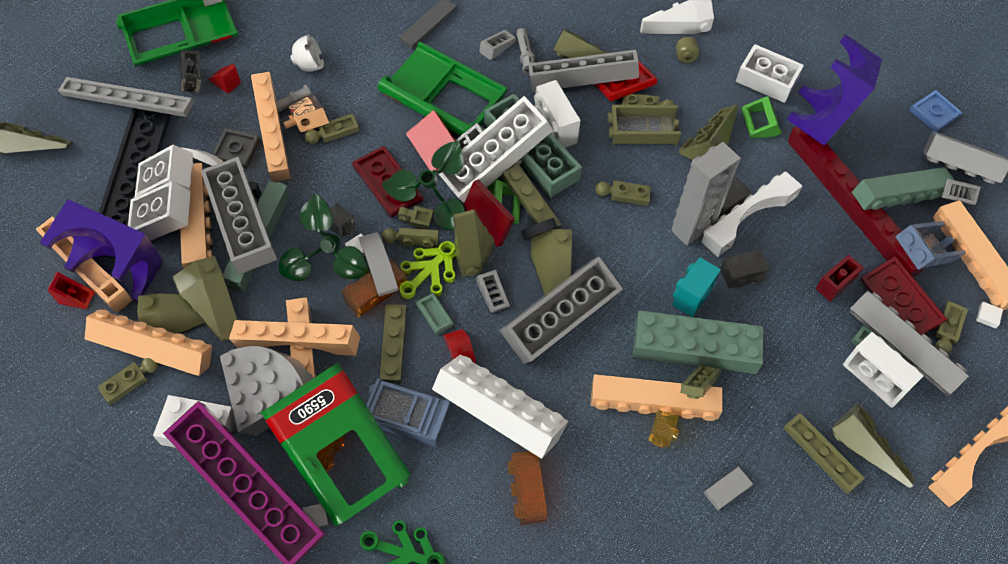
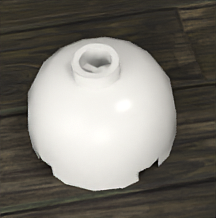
(306, 54)

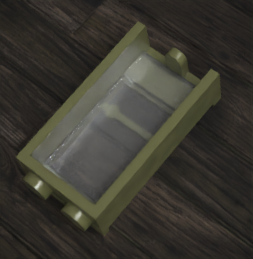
(643, 124)

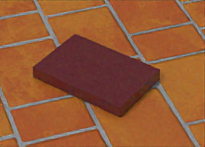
(490, 211)

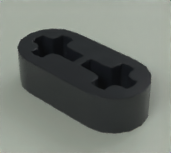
(538, 229)

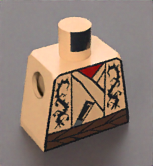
(306, 114)

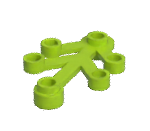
(429, 267)

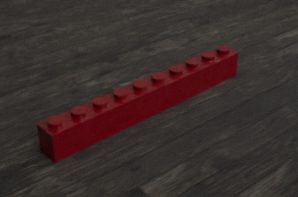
(840, 183)

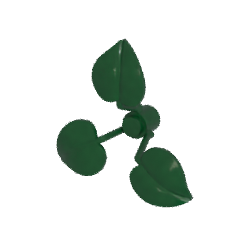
(403, 183)
(349, 261)

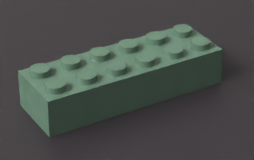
(548, 161)
(698, 342)

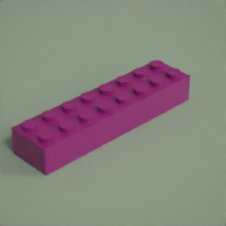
(244, 484)

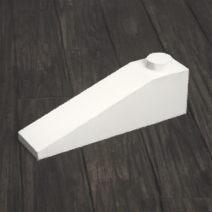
(682, 18)

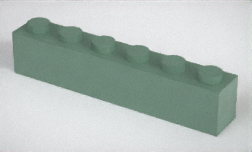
(901, 188)

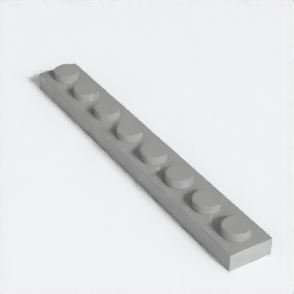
(126, 96)

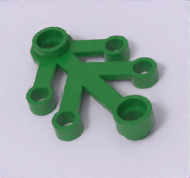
(407, 553)

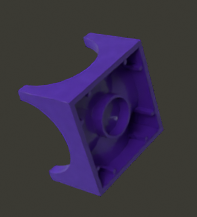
(839, 103)
(101, 236)

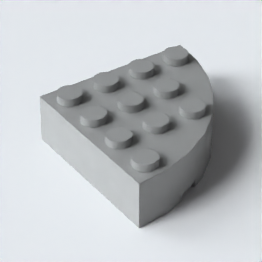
(257, 380)

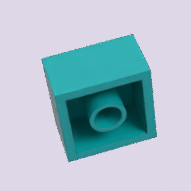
(695, 286)

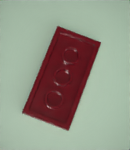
(375, 170)
(905, 295)

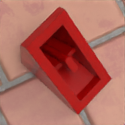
(226, 78)
(70, 292)
(459, 344)

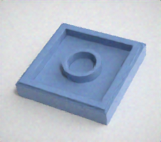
(935, 111)

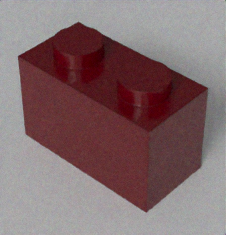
(839, 278)

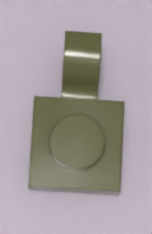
(418, 217)

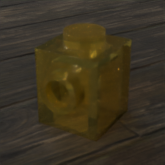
(664, 429)

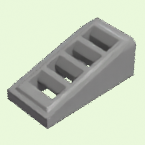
(496, 45)
(970, 196)
(492, 275)

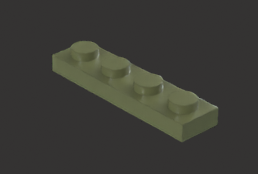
(528, 195)
(393, 343)
(700, 381)
(823, 453)

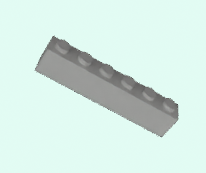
(586, 69)
(912, 346)

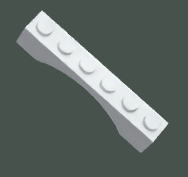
(778, 192)

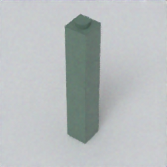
(271, 207)

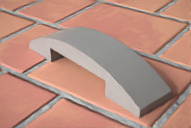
(378, 264)

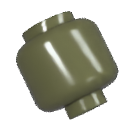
(687, 49)

